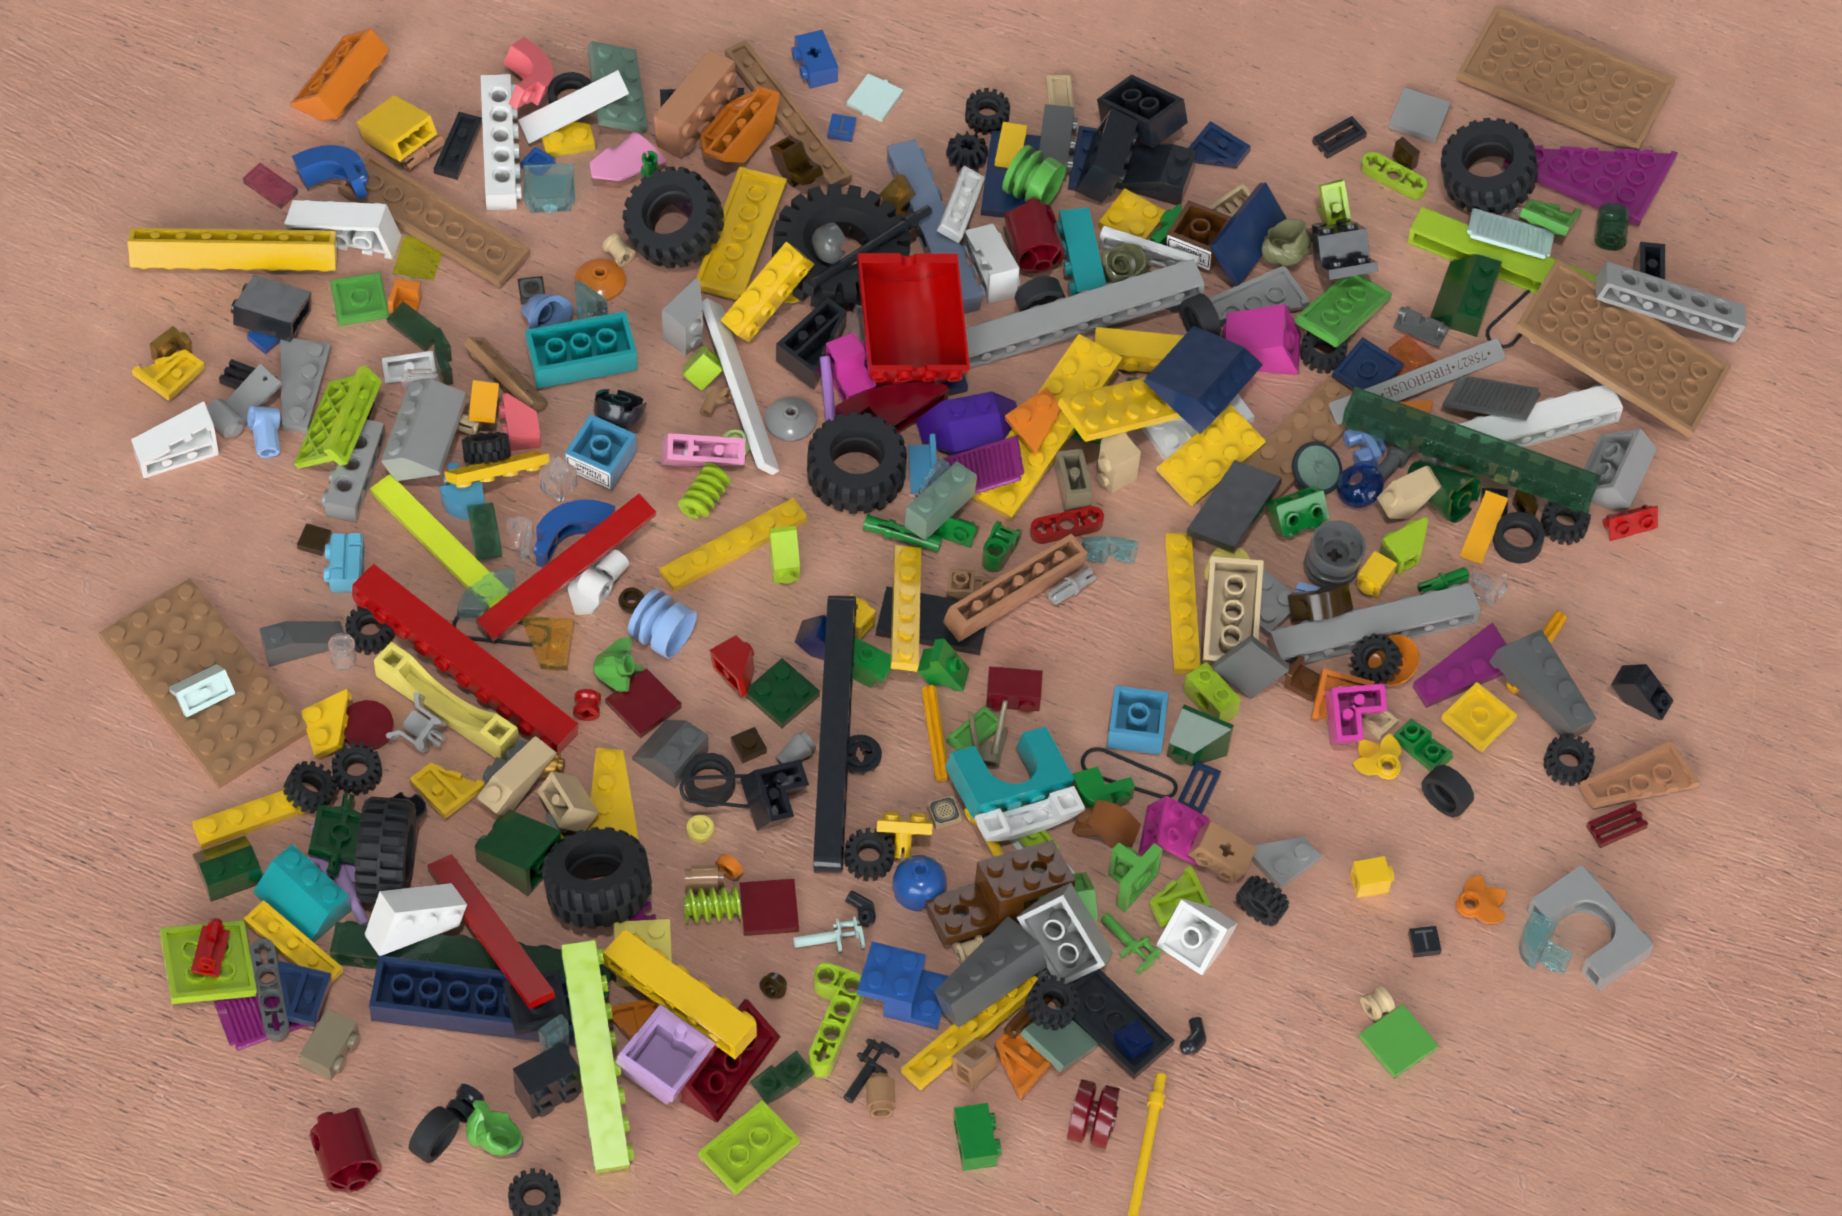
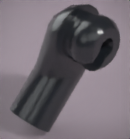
(1196, 1039)

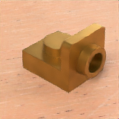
(169, 343)

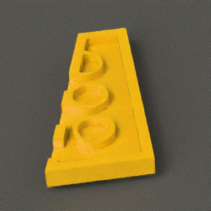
(612, 792)

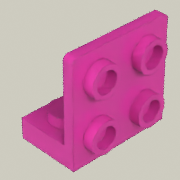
(1171, 827)

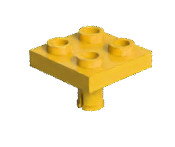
(904, 828)

